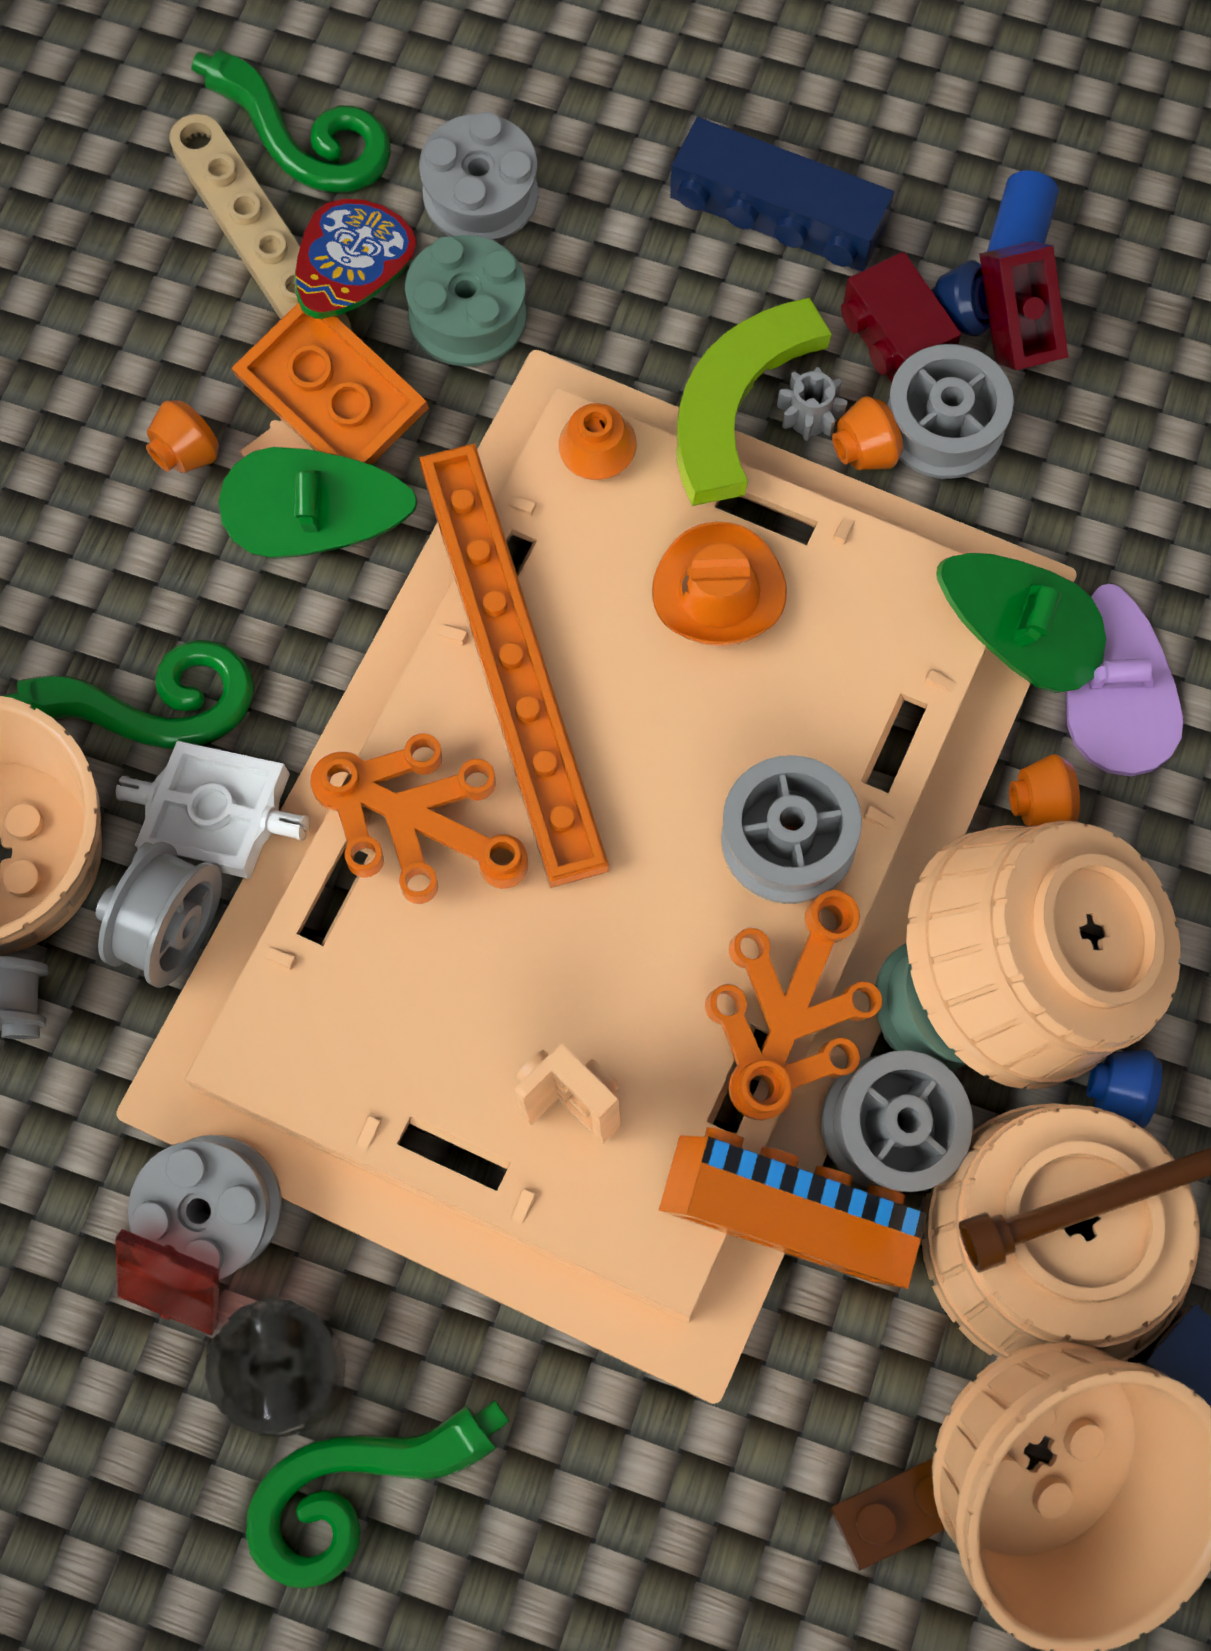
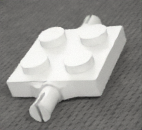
(214, 807)

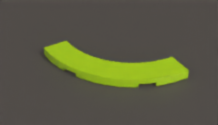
(722, 381)

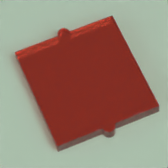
(167, 1282)

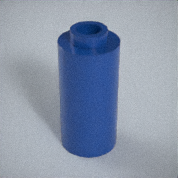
(1024, 210)

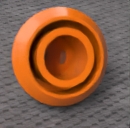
(868, 436)
(181, 438)
(597, 442)
(1046, 792)

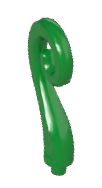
(246, 86)
(77, 699)
(435, 1454)

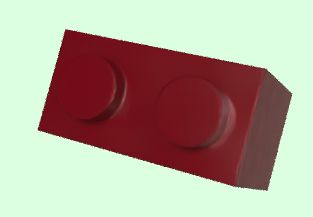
(1024, 305)
(895, 313)

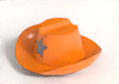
(719, 585)

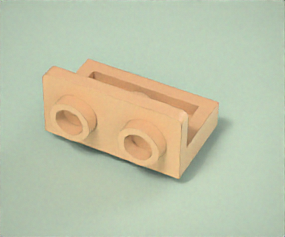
(581, 1088)

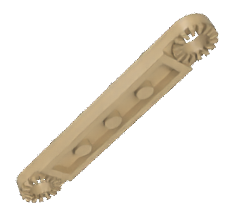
(241, 209)

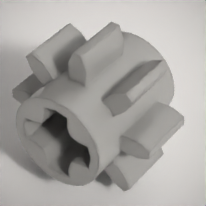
(811, 403)

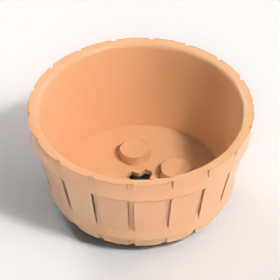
(49, 823)
(1006, 958)
(1060, 1287)
(1103, 1531)

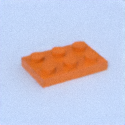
(330, 387)

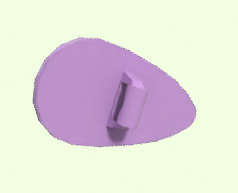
(1131, 709)

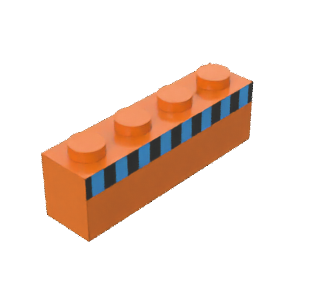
(792, 1209)

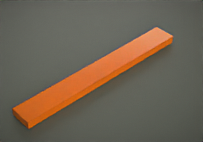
(514, 667)

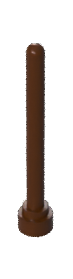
(993, 1238)

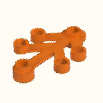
(412, 812)
(789, 1012)

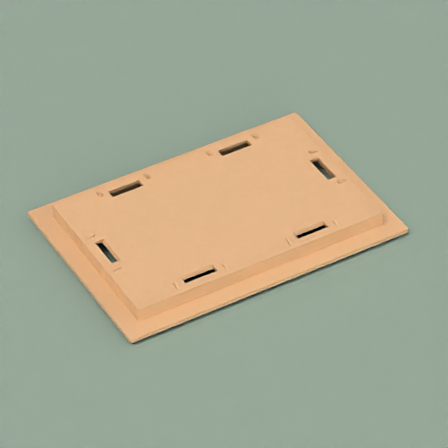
(445, 1000)

